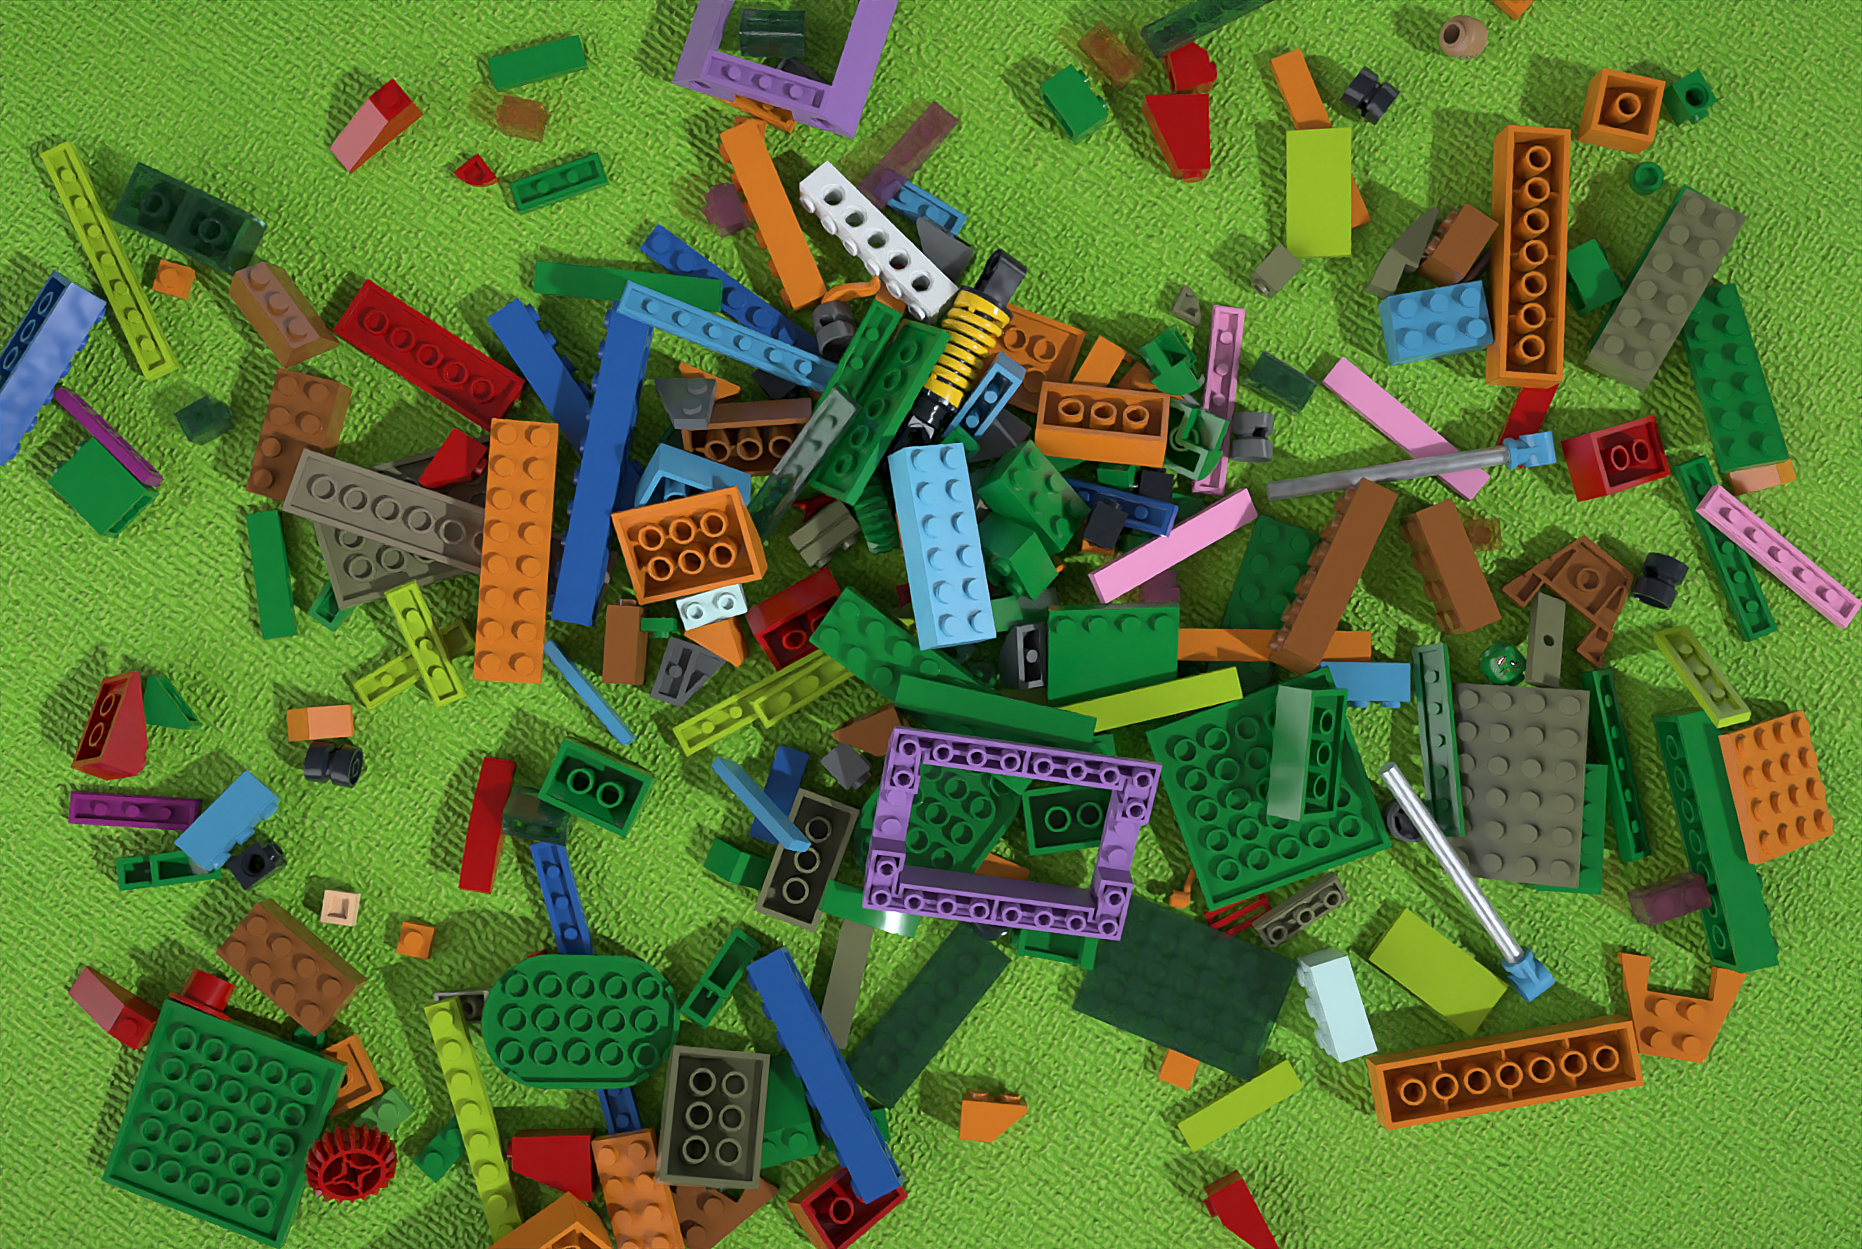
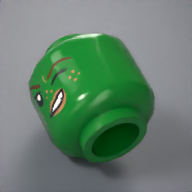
(1503, 664)

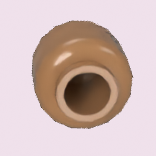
(1463, 37)

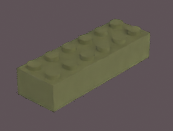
(1665, 290)

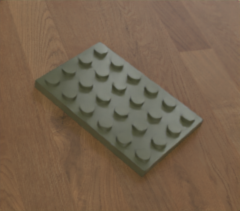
(365, 568)
(1521, 781)

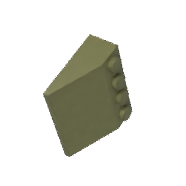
(712, 1118)

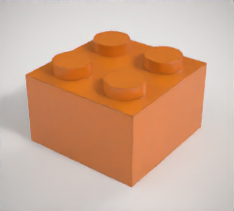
(1621, 111)

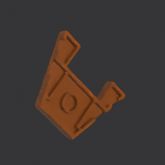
(1587, 582)
(711, 1215)

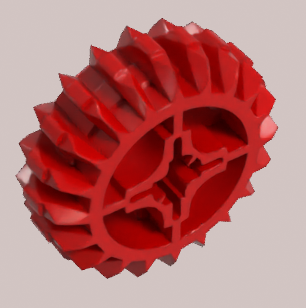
(351, 1163)

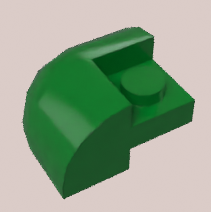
(1172, 363)
(1193, 439)

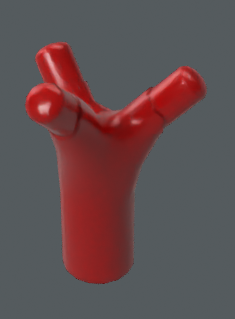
(813, 504)

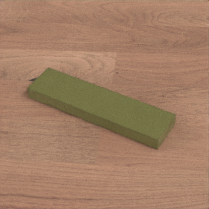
(846, 979)

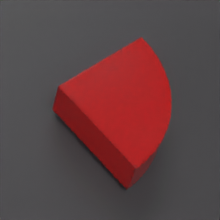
(476, 173)

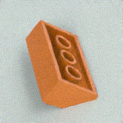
(1102, 424)

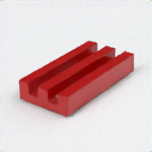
(1262, 901)

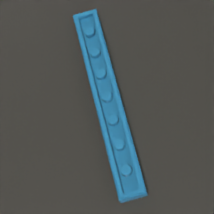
(725, 337)

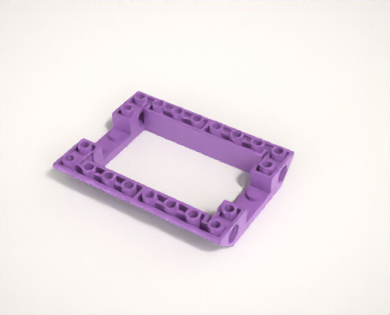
(811, 102)
(999, 900)

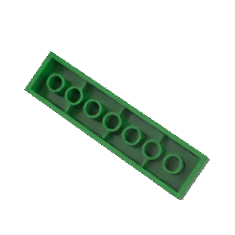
(883, 647)
(1713, 841)

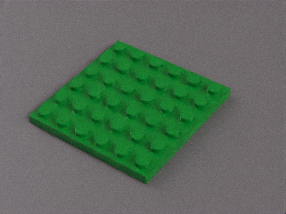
(1218, 792)
(224, 1122)

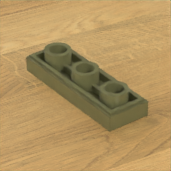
(1545, 641)
(1300, 910)

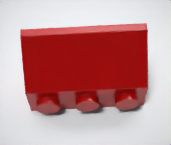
(792, 616)

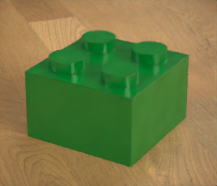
(1014, 557)

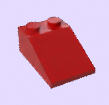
(1615, 458)
(115, 731)
(834, 1214)

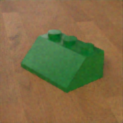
(597, 786)

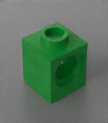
(1695, 88)

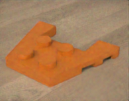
(1676, 1023)

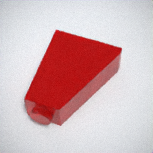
(1182, 132)
(557, 1159)

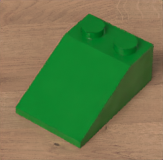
(789, 1118)

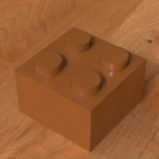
(1455, 246)

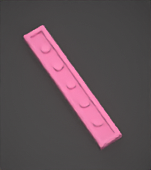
(1220, 385)
(1399, 424)
(1162, 552)
(1779, 556)

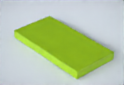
(1319, 193)
(1437, 971)

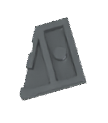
(687, 400)
(684, 671)

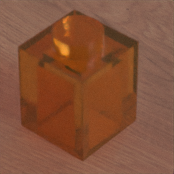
(522, 118)

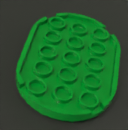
(951, 819)
(580, 1021)

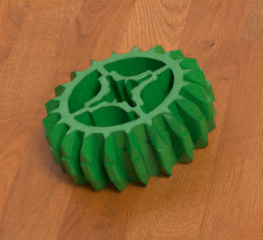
(876, 518)

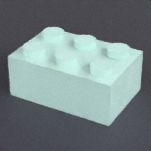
(1335, 1004)

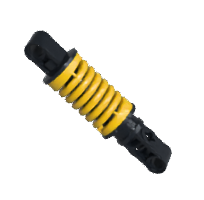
(970, 333)

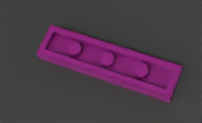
(108, 437)
(133, 810)

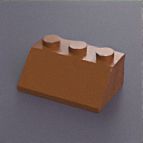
(281, 314)
(871, 730)

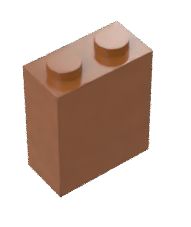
(625, 644)

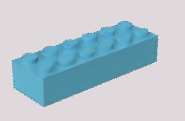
(941, 545)

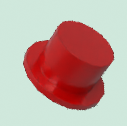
(206, 993)

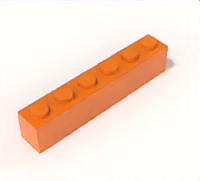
(774, 215)

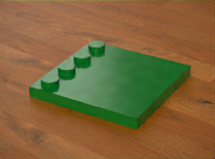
(1110, 650)

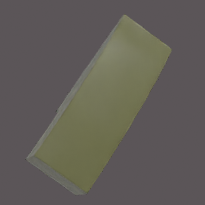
(1401, 256)

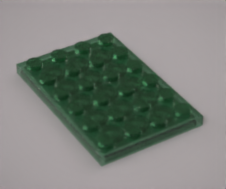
(1187, 987)

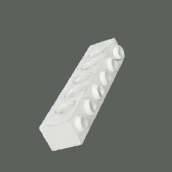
(830, 185)

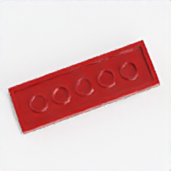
(429, 356)

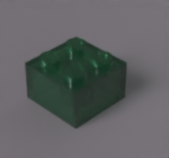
(152, 204)
(217, 233)

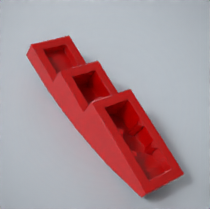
(485, 826)

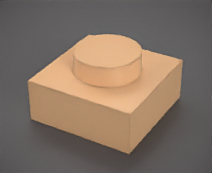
(340, 907)

